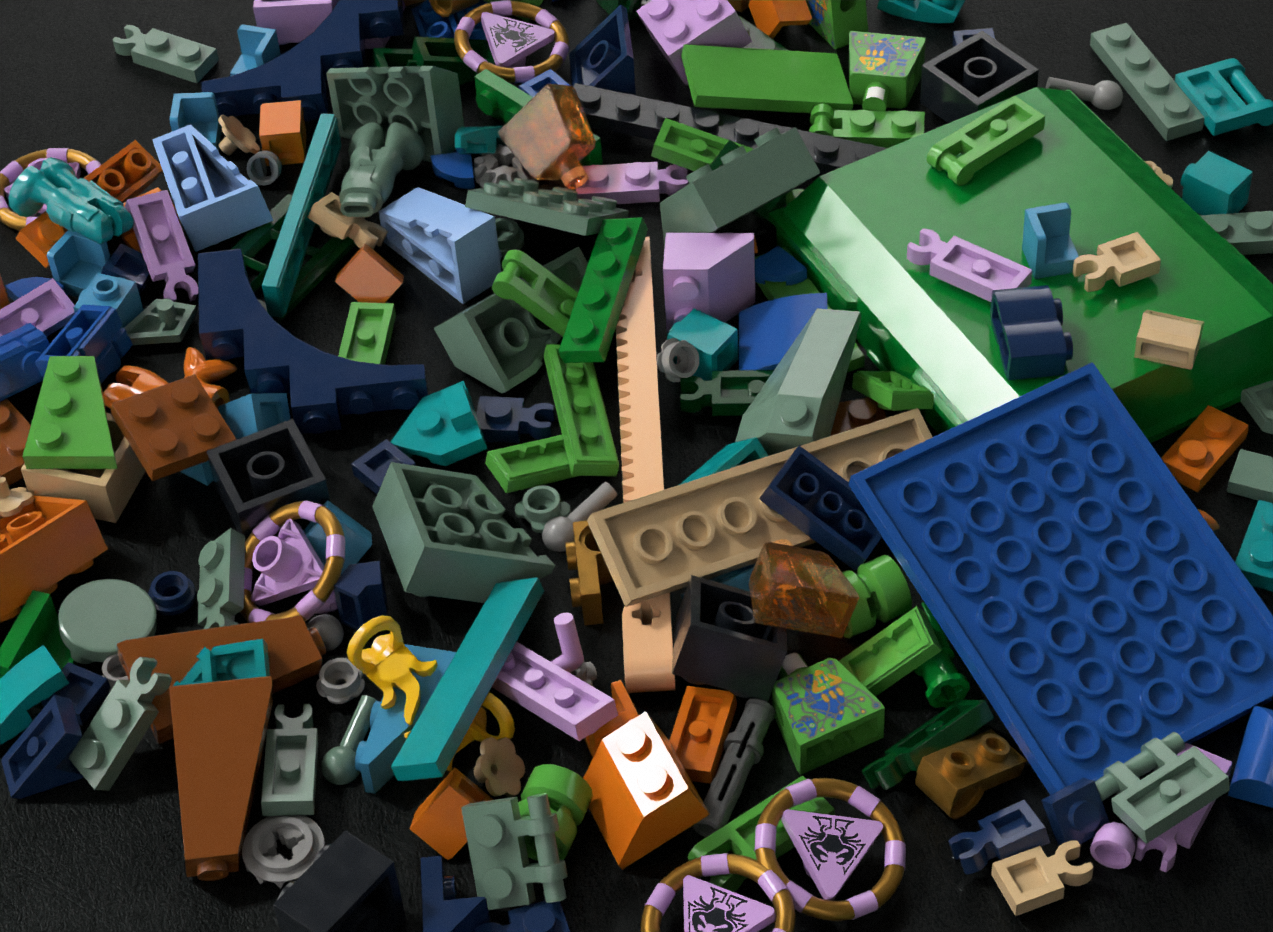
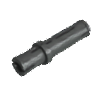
(752, 724)

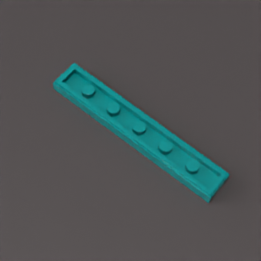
(297, 228)
(467, 681)

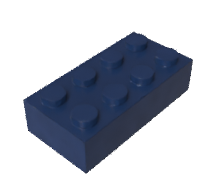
(822, 507)

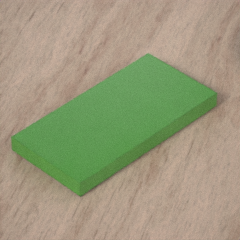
(764, 79)

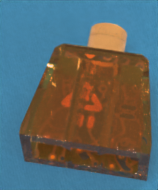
(551, 136)
(800, 590)

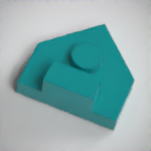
(442, 427)

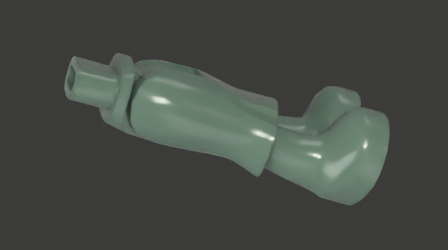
(376, 165)

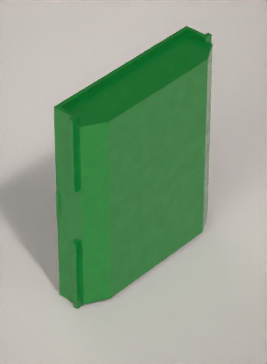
(861, 217)

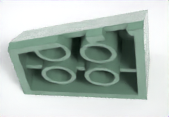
(410, 95)
(739, 185)
(451, 535)

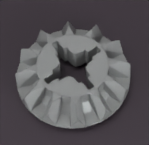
(487, 168)
(296, 832)

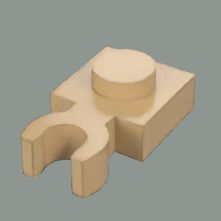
(332, 222)
(1120, 259)
(1037, 880)

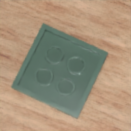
(548, 208)

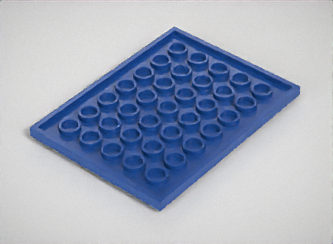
(1074, 578)

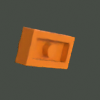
(1204, 447)
(702, 729)

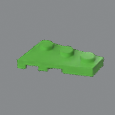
(70, 419)

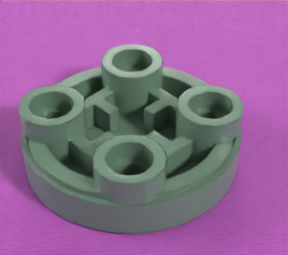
(102, 616)

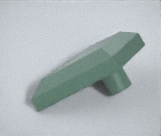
(161, 322)

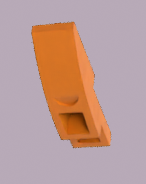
(121, 176)

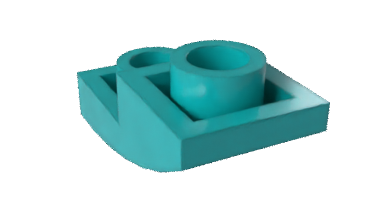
(923, 10)
(23, 687)

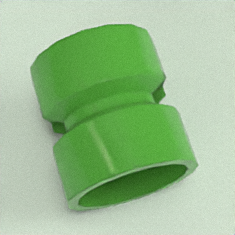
(881, 593)
(568, 797)

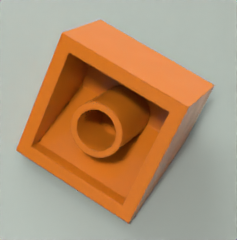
(640, 791)

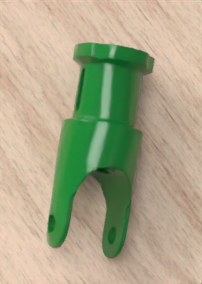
(939, 672)

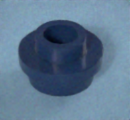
(172, 593)

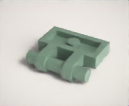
(1166, 795)
(500, 852)

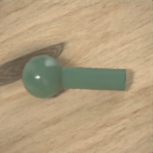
(339, 762)

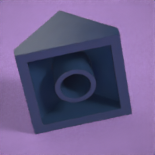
(606, 56)

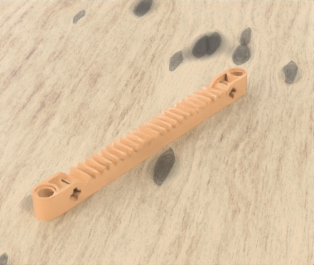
(647, 623)

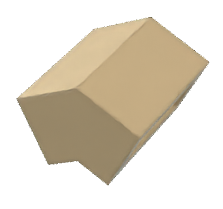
(1168, 339)

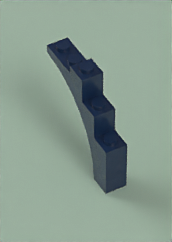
(303, 69)
(277, 362)

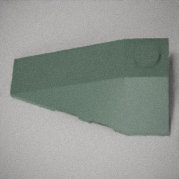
(500, 338)
(806, 386)

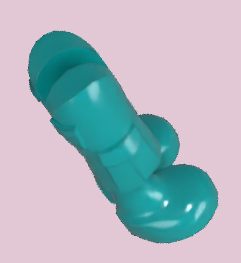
(69, 201)

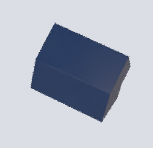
(361, 594)

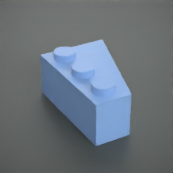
(207, 189)
(444, 241)

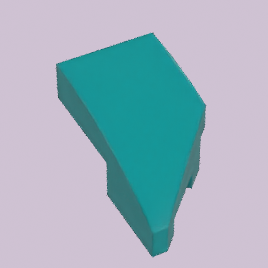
(477, 140)
(230, 662)

